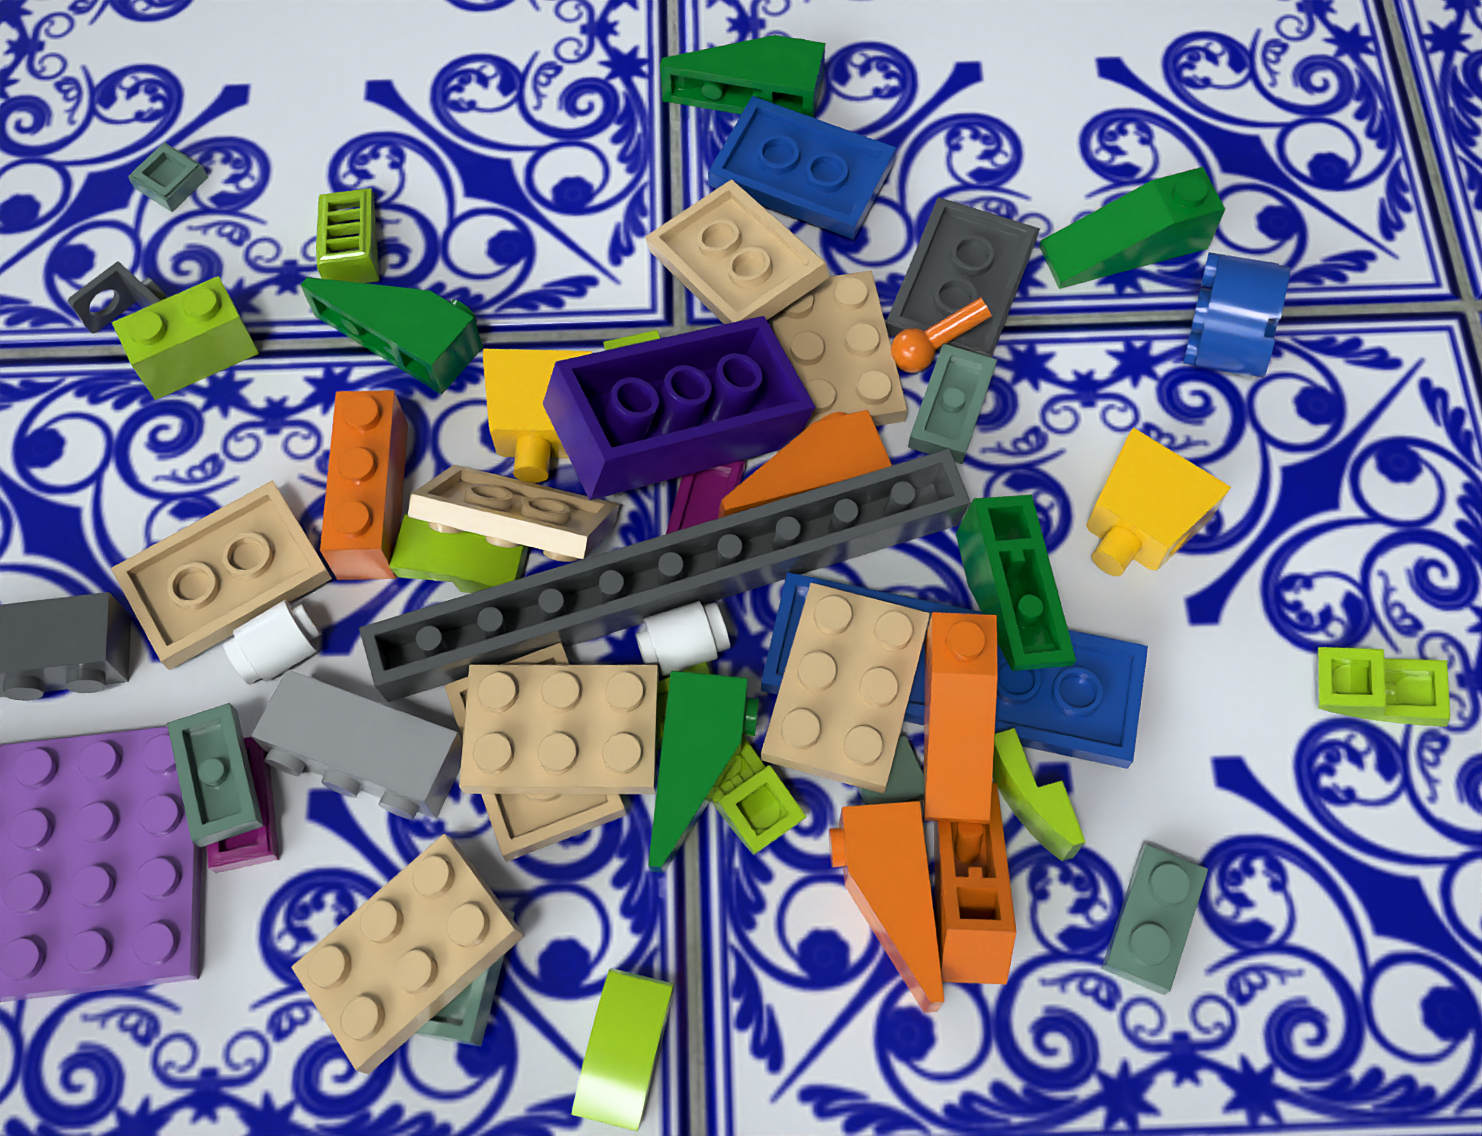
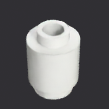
(683, 637)
(272, 642)

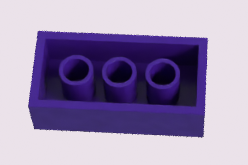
(675, 405)

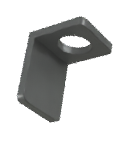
(126, 293)

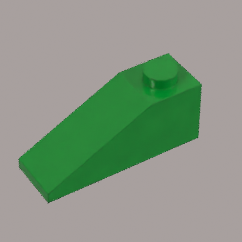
(727, 76)
(1139, 229)
(402, 325)
(1015, 581)
(698, 749)

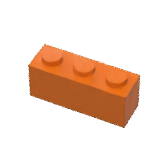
(364, 484)

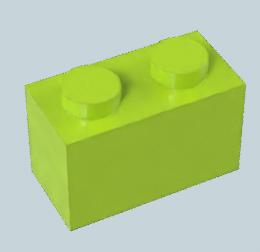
(185, 338)

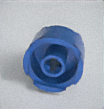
(1237, 315)

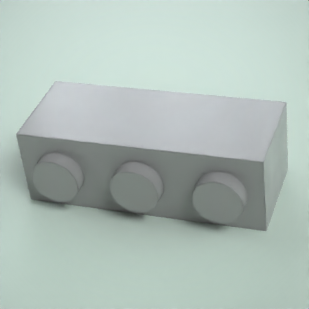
(359, 746)

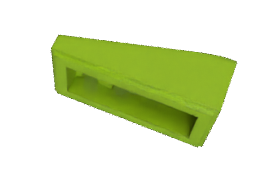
(349, 266)

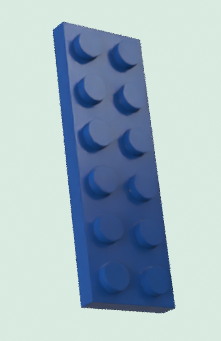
(1065, 710)

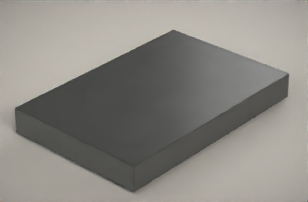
(958, 261)

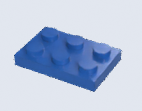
(803, 166)

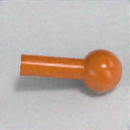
(915, 349)

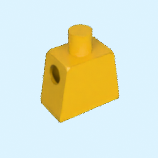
(515, 408)
(1150, 506)

